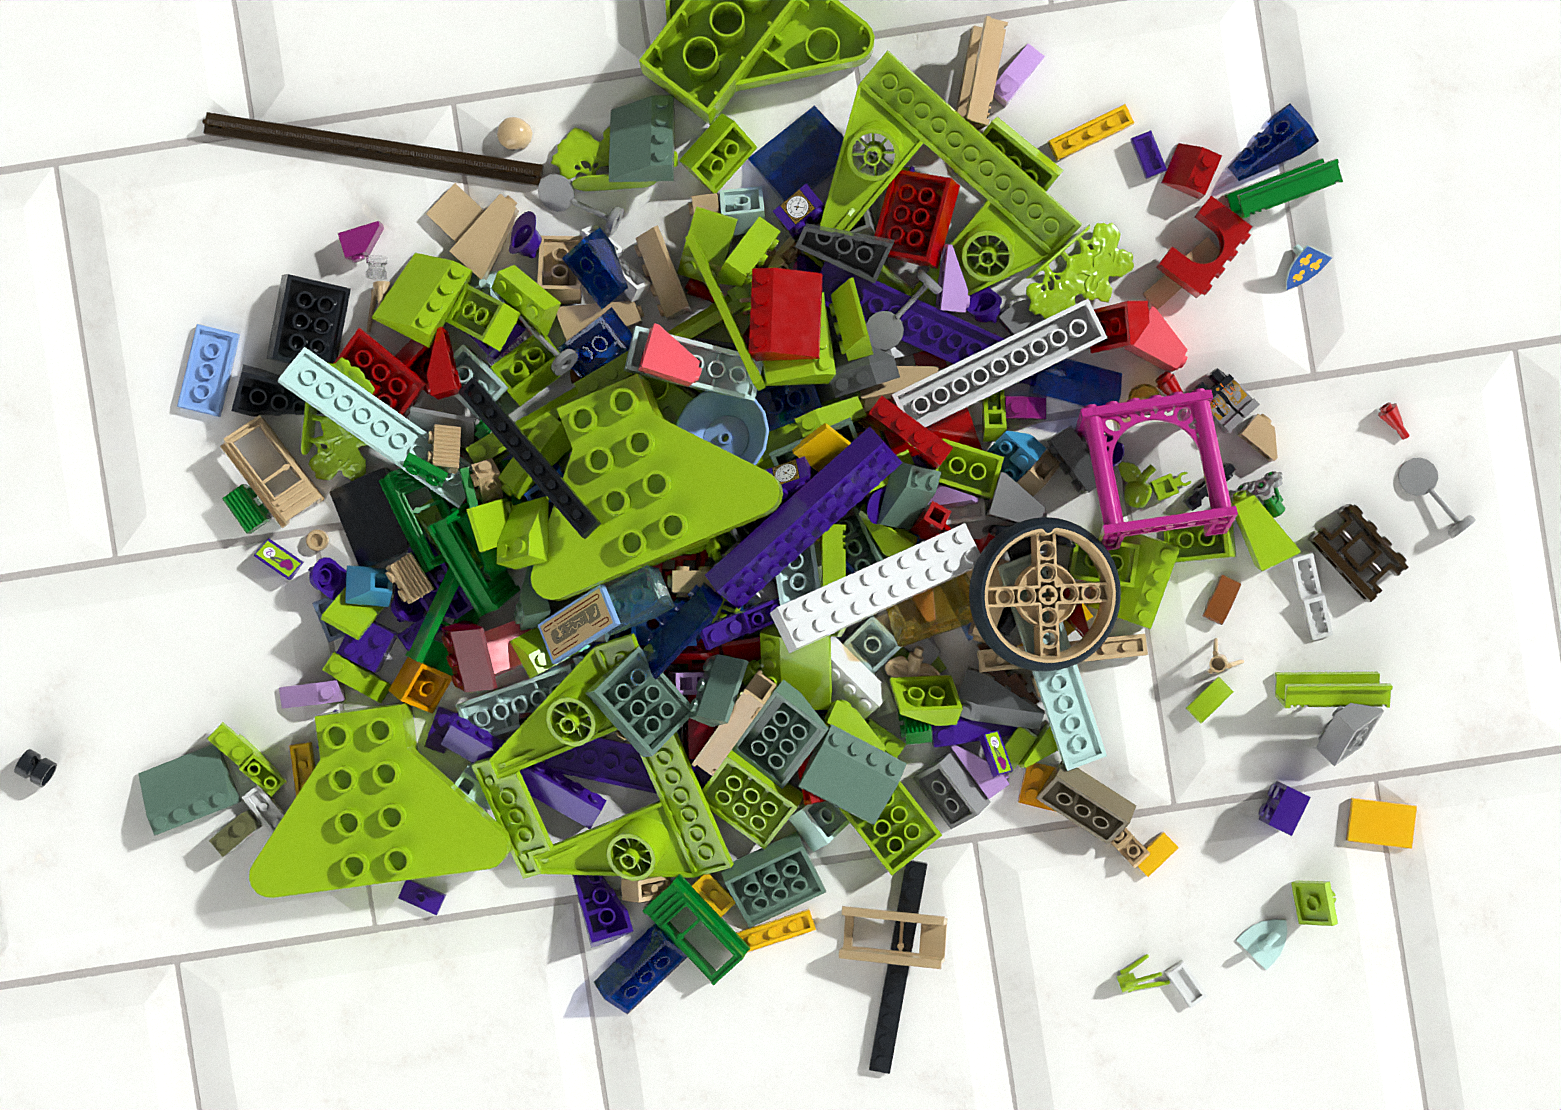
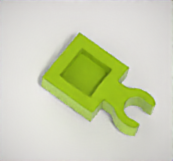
(1167, 486)

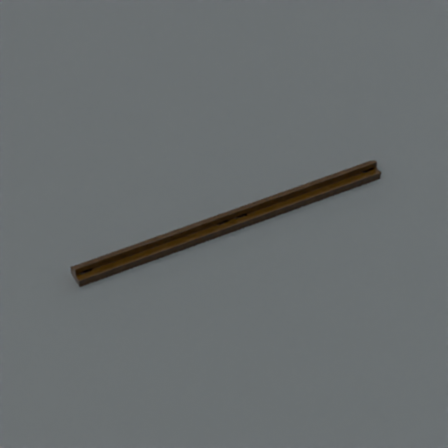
(347, 145)

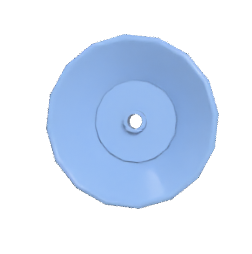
(718, 415)

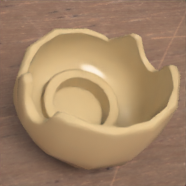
(514, 133)

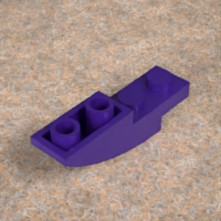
(739, 624)

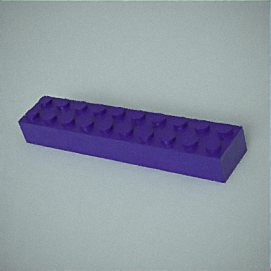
(803, 518)

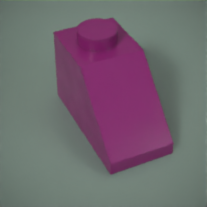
(360, 240)
(1025, 408)

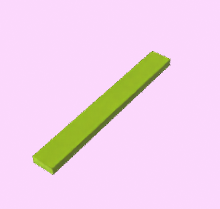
(725, 312)

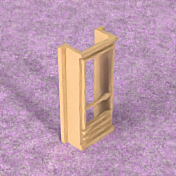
(981, 71)
(291, 500)
(742, 715)
(931, 947)

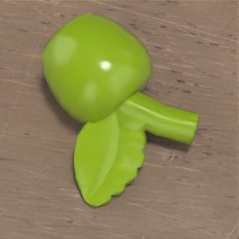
(1136, 491)

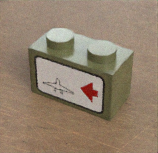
(235, 833)

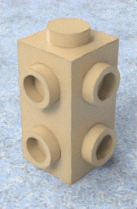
(486, 481)
(683, 580)

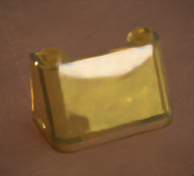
(932, 612)

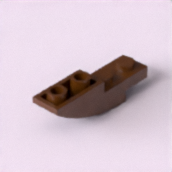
(1014, 681)

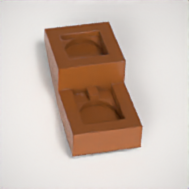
(1221, 599)

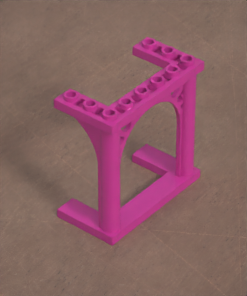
(1196, 408)

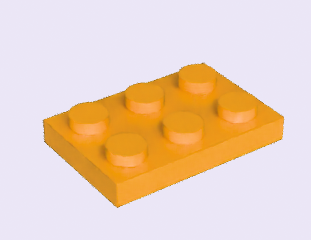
(1033, 781)

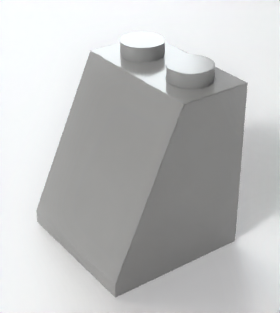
(1013, 502)

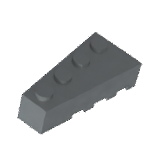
(849, 250)

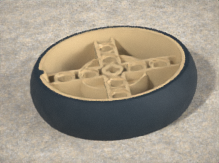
(1105, 591)

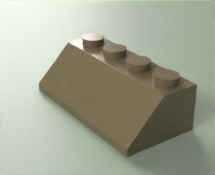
(1087, 803)

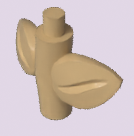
(911, 666)

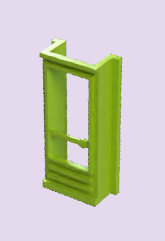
(833, 558)
(1331, 689)

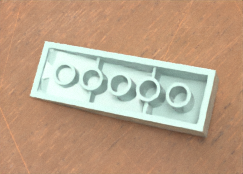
(721, 367)
(500, 709)

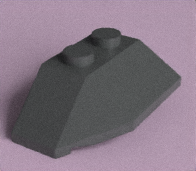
(858, 374)

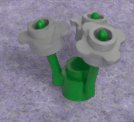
(1264, 491)

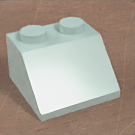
(744, 205)
(871, 643)
(818, 823)

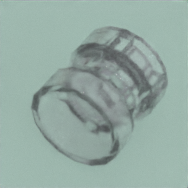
(376, 267)

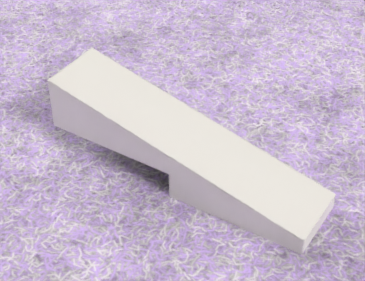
(637, 284)
(1310, 594)

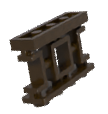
(1344, 564)

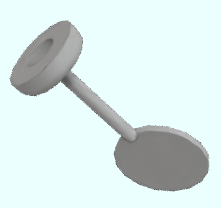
(558, 195)
(886, 328)
(563, 361)
(1420, 477)

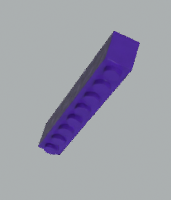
(542, 782)

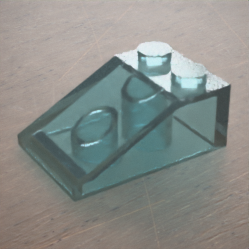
(639, 598)

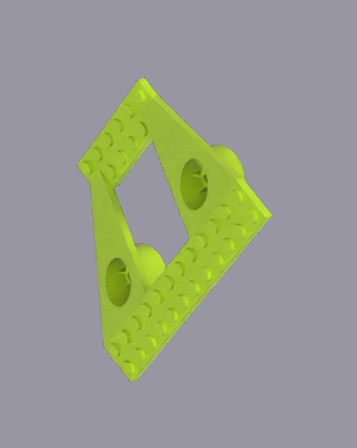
(909, 114)
(674, 830)

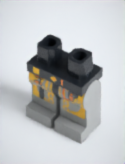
(1229, 400)

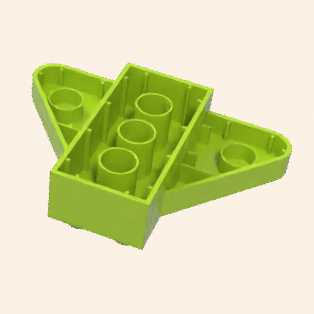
(746, 44)
(647, 486)
(374, 813)

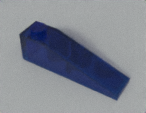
(1282, 140)

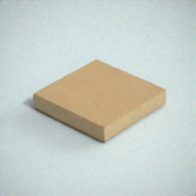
(455, 212)

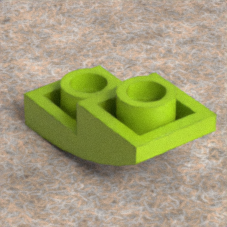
(1209, 700)
(1018, 745)

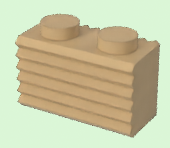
(444, 447)
(409, 578)

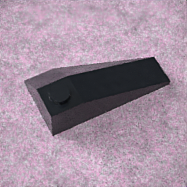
(262, 395)

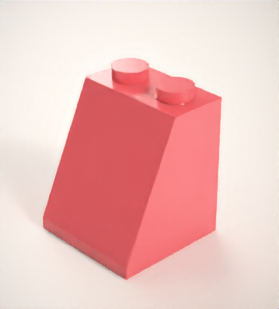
(1159, 344)
(668, 358)
(500, 649)

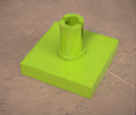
(1314, 903)

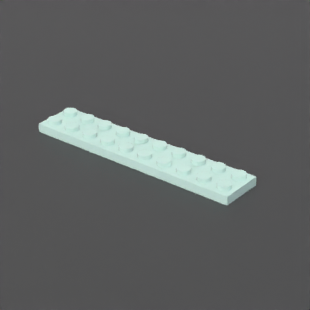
(365, 417)
(1060, 690)

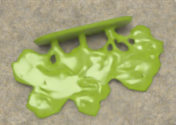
(580, 147)
(1084, 274)
(342, 446)

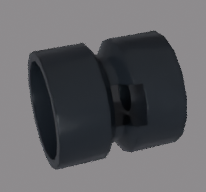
(37, 769)

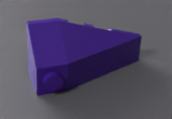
(966, 732)
(601, 909)

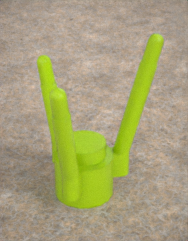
(1130, 983)

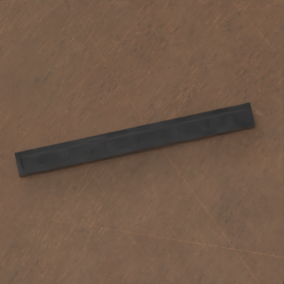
(529, 458)
(896, 975)

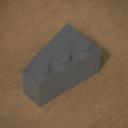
(1074, 459)

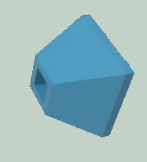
(1019, 452)
(367, 586)

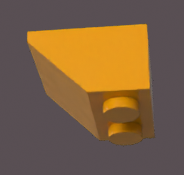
(420, 685)

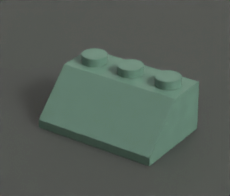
(717, 690)

